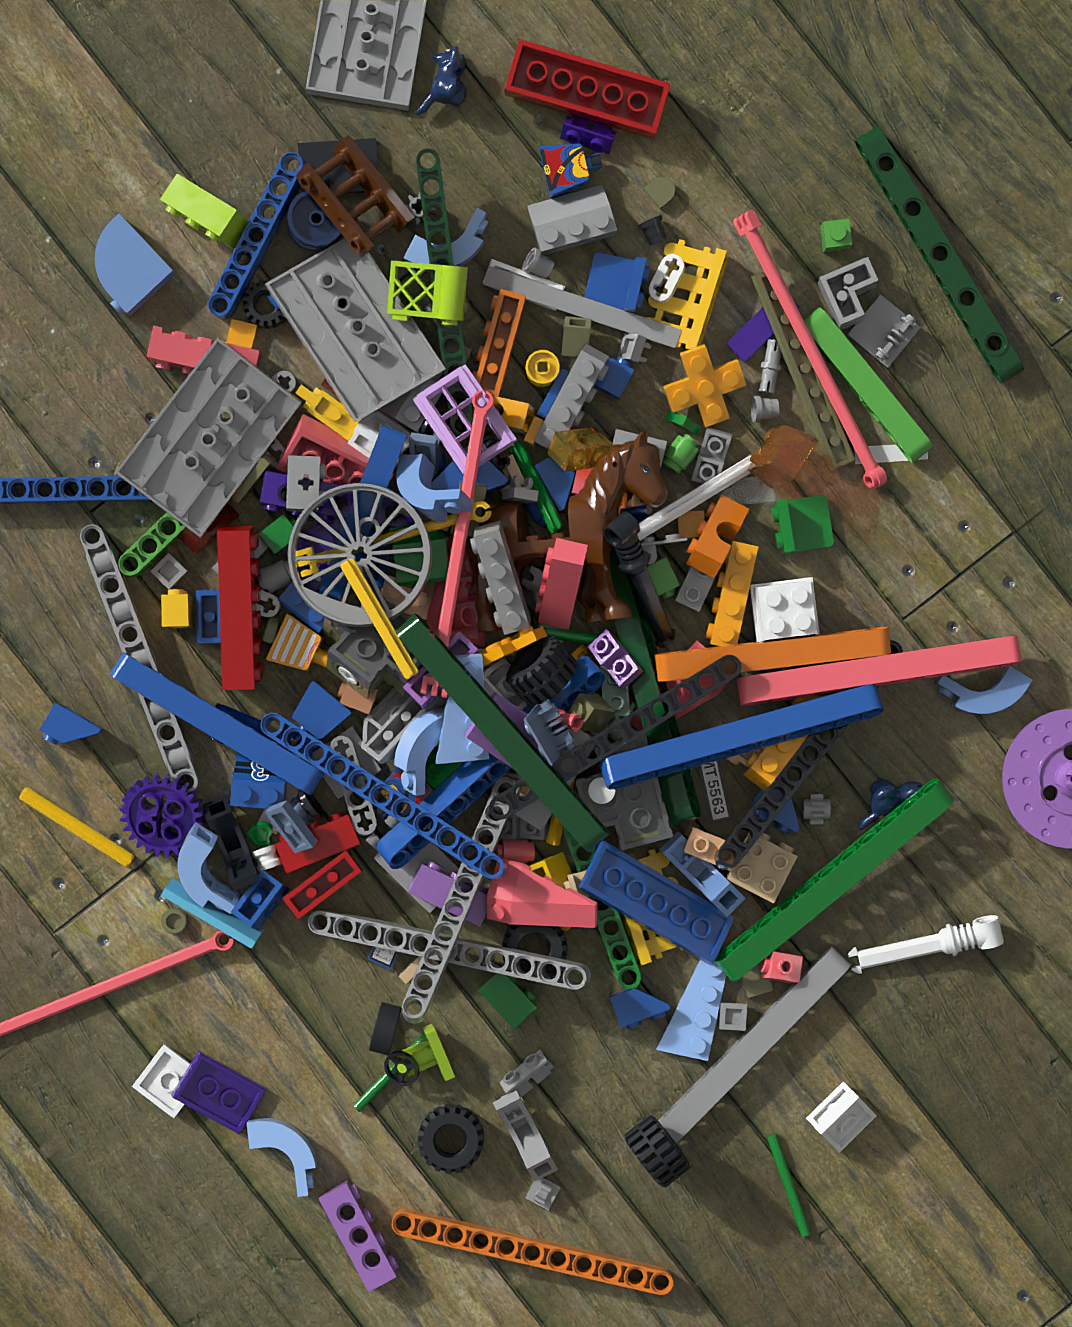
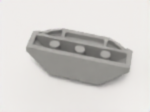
(388, 723)

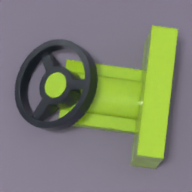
(419, 1058)

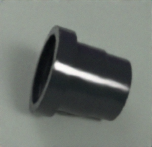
(653, 230)

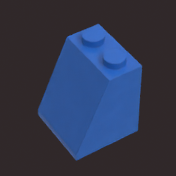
(487, 475)

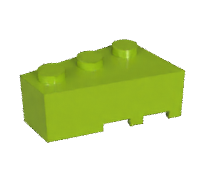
(204, 211)

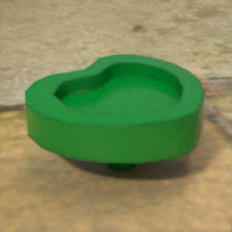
(260, 833)

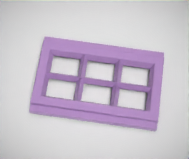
(442, 430)

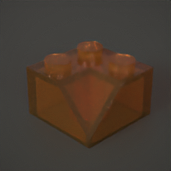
(781, 455)

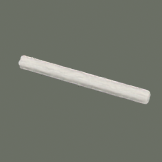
(694, 498)

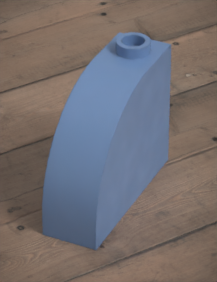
(128, 266)

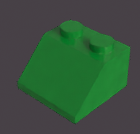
(415, 560)

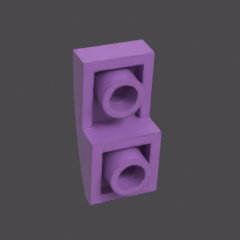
(615, 658)

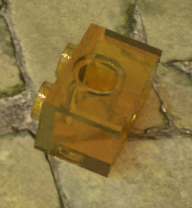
(578, 448)

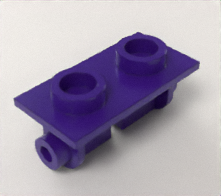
(576, 132)

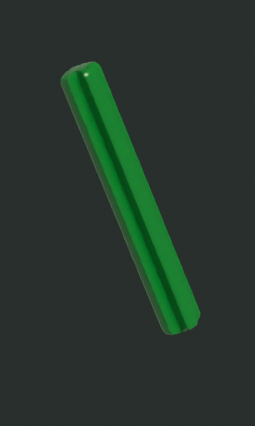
(544, 501)

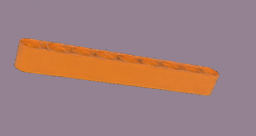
(776, 653)

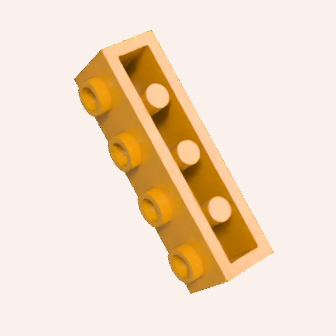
(733, 595)
(772, 759)

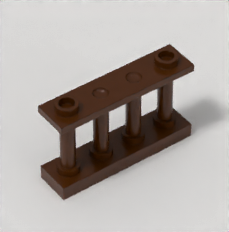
(373, 184)

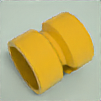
(542, 368)

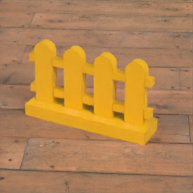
(708, 288)
(654, 945)

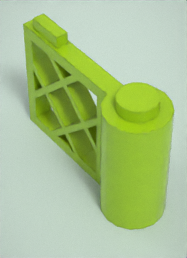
(447, 296)

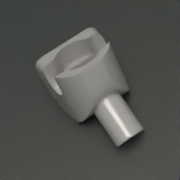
(534, 585)

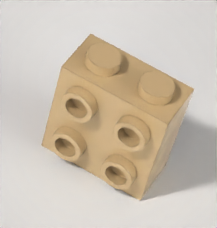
(763, 868)

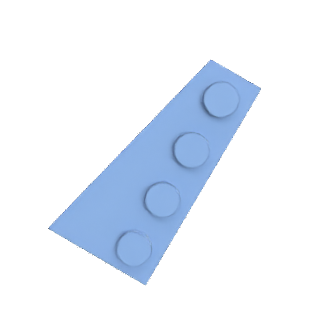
(453, 743)
(696, 1015)

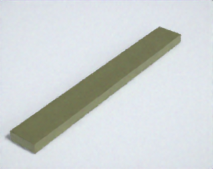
(812, 394)

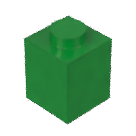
(278, 533)

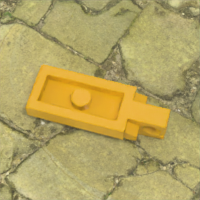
(328, 411)

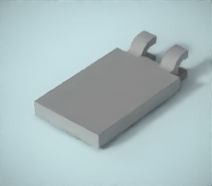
(406, 873)

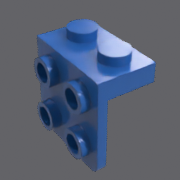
(617, 281)

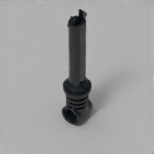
(633, 560)

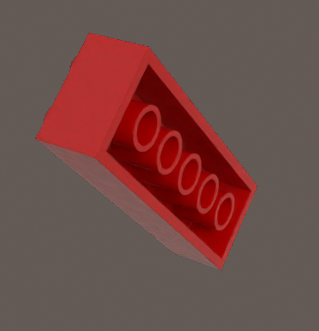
(586, 89)
(238, 607)

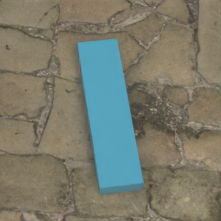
(209, 913)

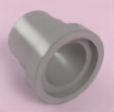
(537, 264)
(764, 408)

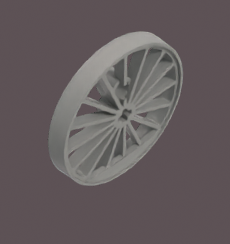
(339, 611)

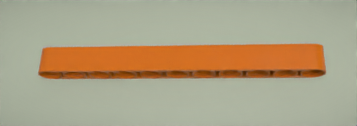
(543, 1260)

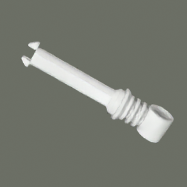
(984, 933)

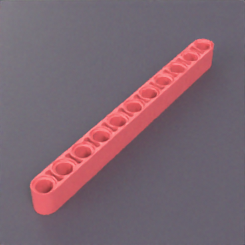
(879, 670)

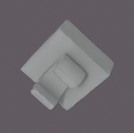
(632, 348)
(520, 493)
(543, 1192)

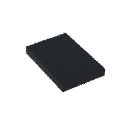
(320, 152)

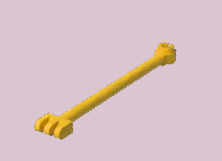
(431, 526)

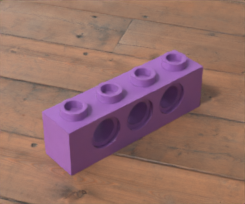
(371, 1274)

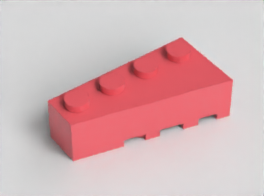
(183, 352)
(562, 583)

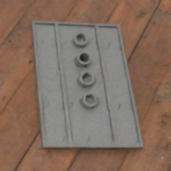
(366, 51)
(356, 346)
(193, 455)

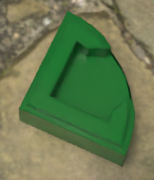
(683, 422)

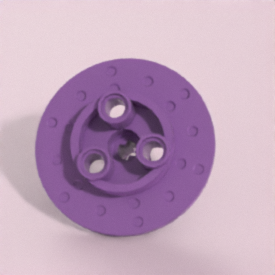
(1031, 765)

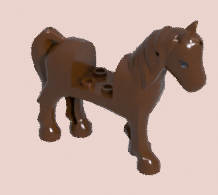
(623, 468)

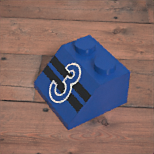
(255, 785)

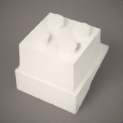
(784, 609)

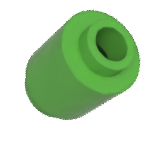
(680, 453)

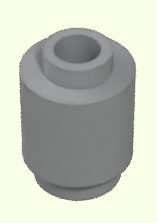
(275, 576)

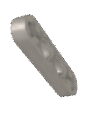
(360, 783)

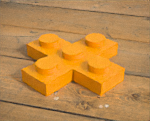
(704, 385)
(511, 645)

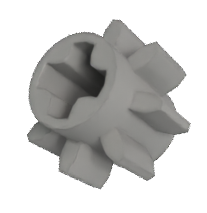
(414, 204)
(816, 809)

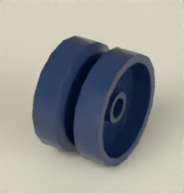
(303, 231)

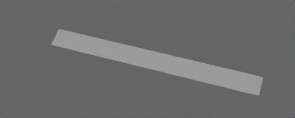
(583, 307)

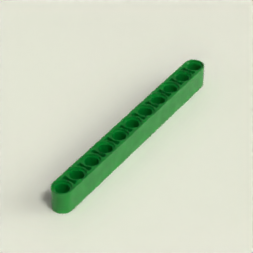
(834, 879)

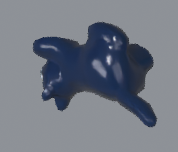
(446, 85)
(887, 798)

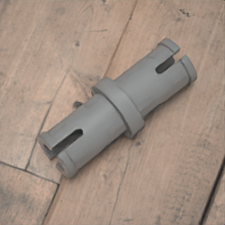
(770, 367)

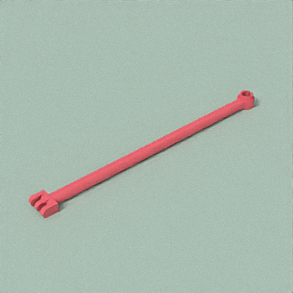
(747, 224)
(460, 532)
(115, 983)

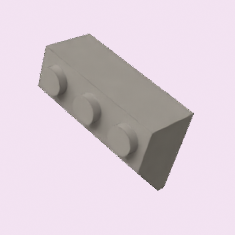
(572, 220)

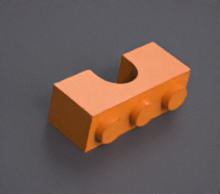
(709, 550)

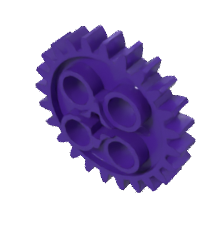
(140, 810)

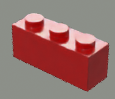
(332, 838)
(322, 884)

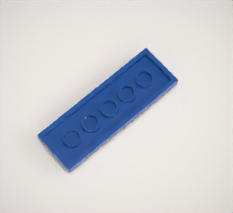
(656, 902)

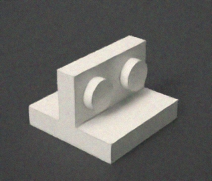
(368, 431)
(841, 1117)

